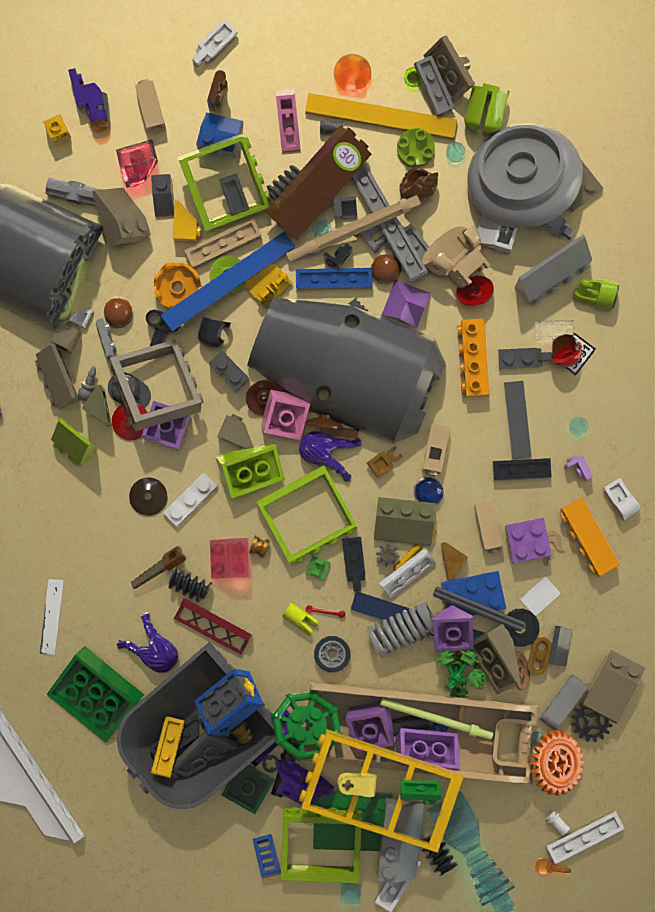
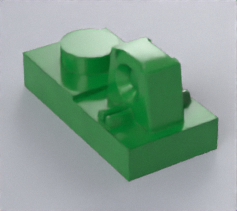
(420, 790)

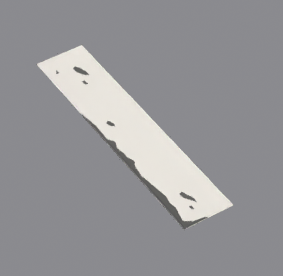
(51, 616)

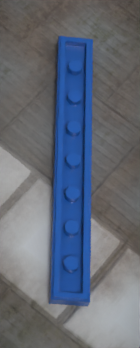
(227, 281)

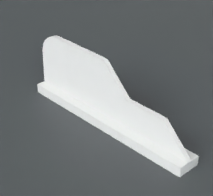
(26, 785)

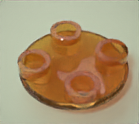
(352, 72)

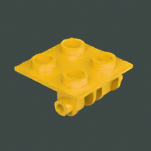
(267, 284)

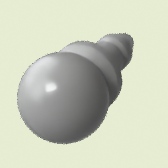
(87, 387)

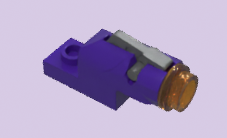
(92, 100)

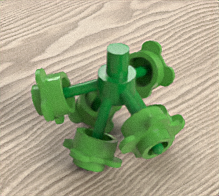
(456, 667)

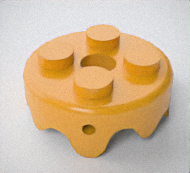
(173, 273)

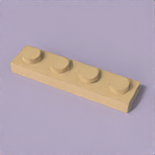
(223, 243)

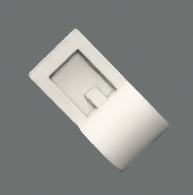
(622, 499)

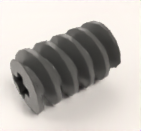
(283, 182)

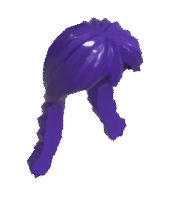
(316, 449)
(159, 655)

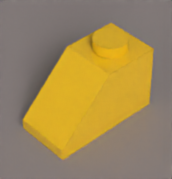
(185, 225)

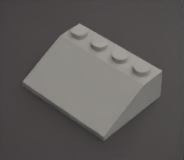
(554, 270)

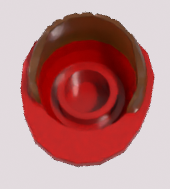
(566, 351)

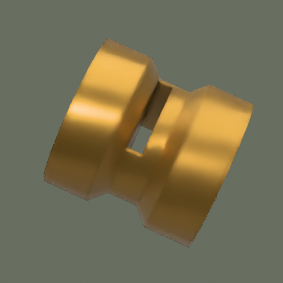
(243, 732)

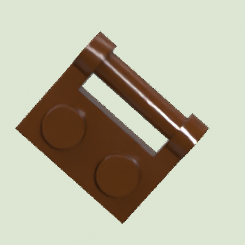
(215, 96)

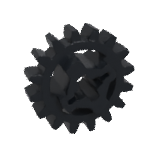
(586, 728)

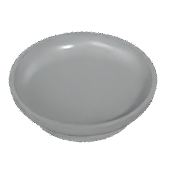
(524, 175)

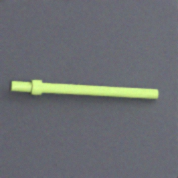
(472, 730)

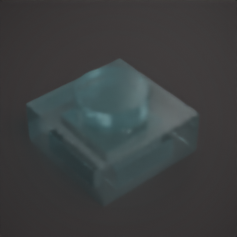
(350, 894)

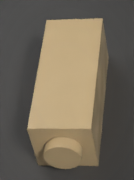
(150, 105)
(435, 449)
(489, 526)

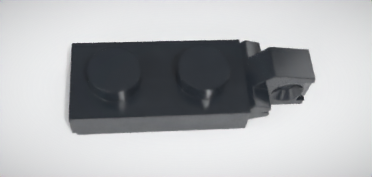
(354, 561)

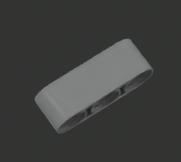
(564, 702)

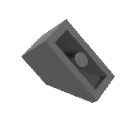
(162, 195)

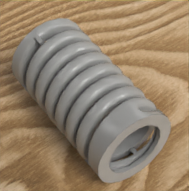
(408, 635)

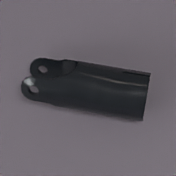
(411, 722)

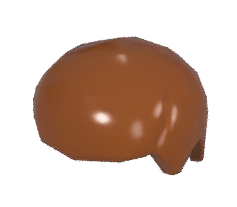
(386, 268)
(118, 312)

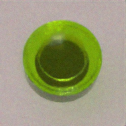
(411, 77)

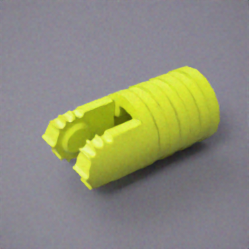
(296, 615)

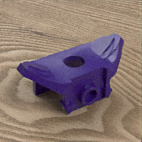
(294, 779)

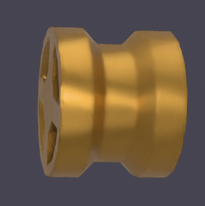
(259, 546)

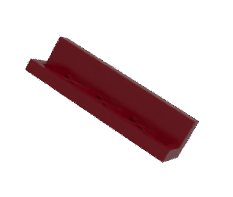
(215, 619)

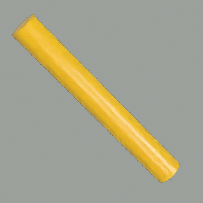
(411, 553)

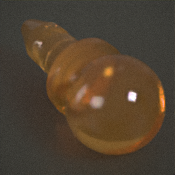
(542, 865)

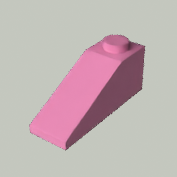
(288, 119)

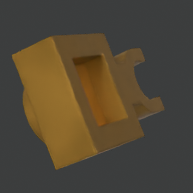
(382, 463)

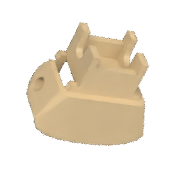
(454, 255)

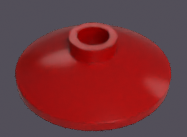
(476, 292)
(120, 425)

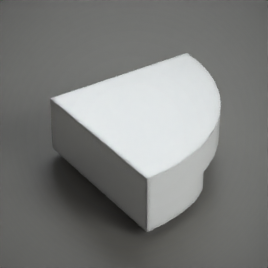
(81, 318)

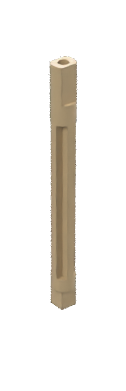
(354, 228)

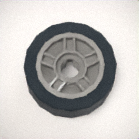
(336, 644)

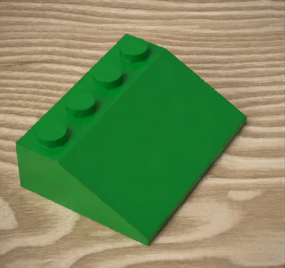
(94, 693)
(343, 835)

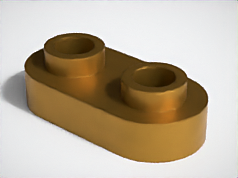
(539, 656)

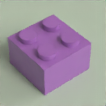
(168, 433)
(528, 540)

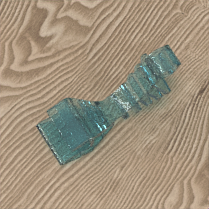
(464, 836)

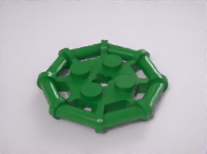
(298, 717)

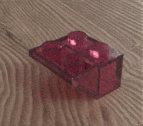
(229, 558)

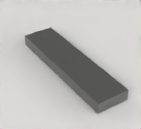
(517, 419)

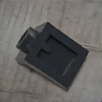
(341, 254)

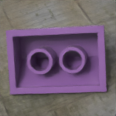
(429, 746)

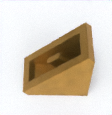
(453, 560)

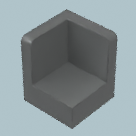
(345, 208)

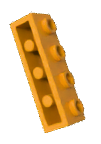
(474, 358)
(590, 537)

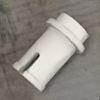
(557, 823)

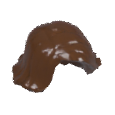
(418, 182)

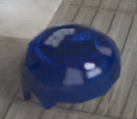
(428, 490)

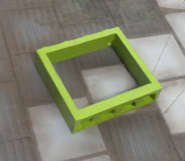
(257, 179)
(292, 487)
(318, 873)

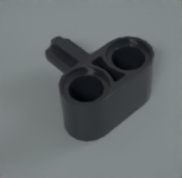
(160, 328)

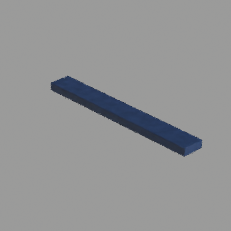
(384, 609)

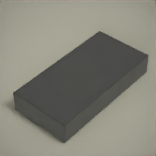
(234, 194)
(560, 646)

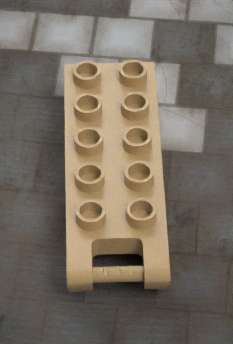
(476, 754)

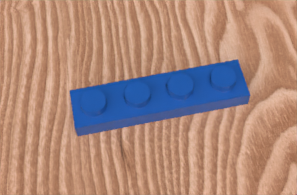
(333, 278)

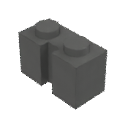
(224, 365)

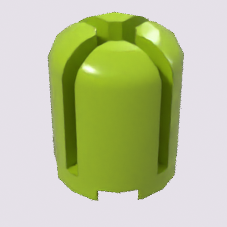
(495, 111)

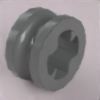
(269, 757)

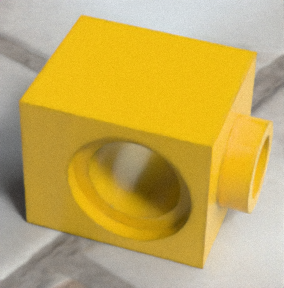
(56, 128)

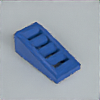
(269, 873)

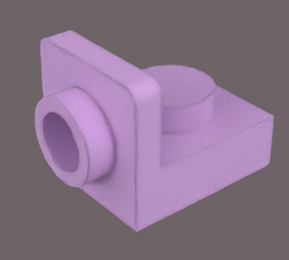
(582, 467)

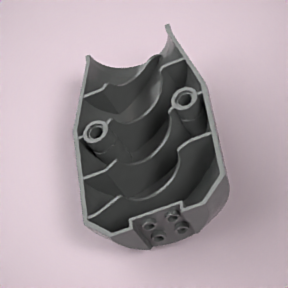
(370, 371)

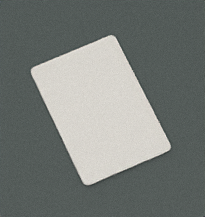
(540, 596)

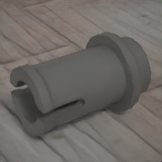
(329, 126)

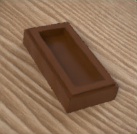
(345, 432)

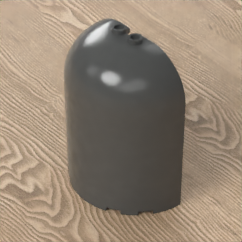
(40, 253)
(176, 699)

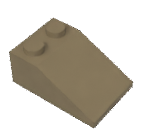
(120, 217)
(497, 658)
(613, 686)

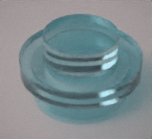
(321, 227)
(578, 426)

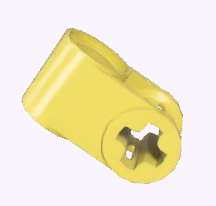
(361, 784)

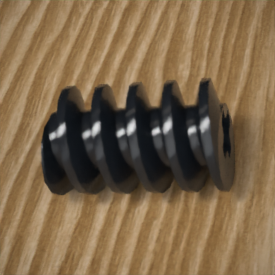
(189, 585)
(440, 858)

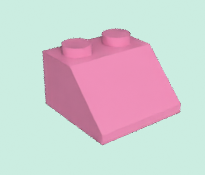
(284, 415)

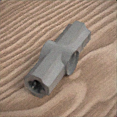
(71, 191)

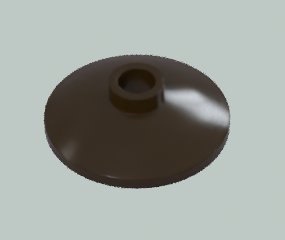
(155, 503)

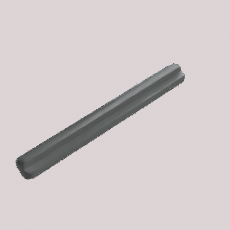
(478, 609)

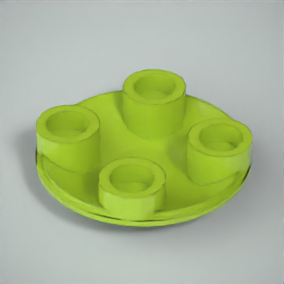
(415, 147)

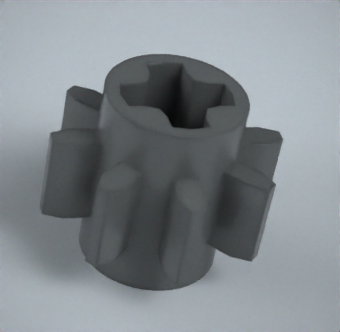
(391, 559)

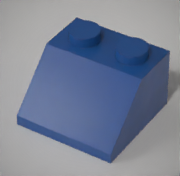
(216, 129)

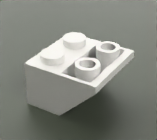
(495, 235)

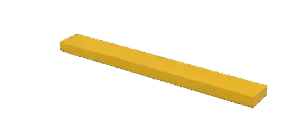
(380, 115)

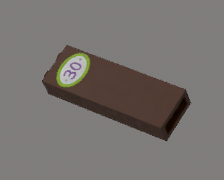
(319, 182)

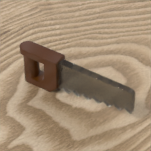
(169, 561)

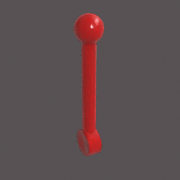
(309, 609)

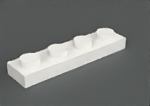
(585, 837)

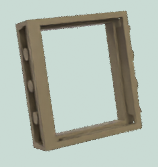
(162, 415)

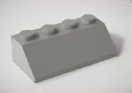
(397, 858)

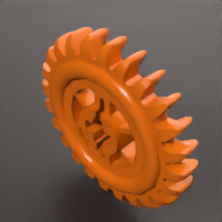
(551, 760)

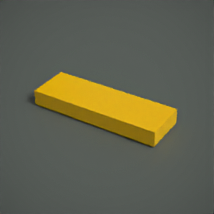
(168, 747)

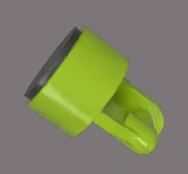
(605, 296)

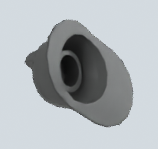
(138, 388)

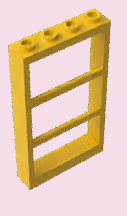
(445, 811)

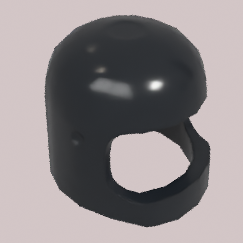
(210, 332)

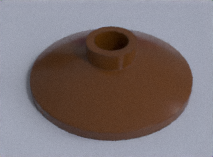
(253, 399)
(324, 421)

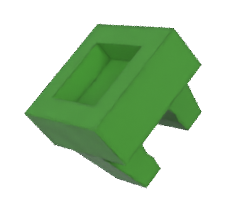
(317, 567)

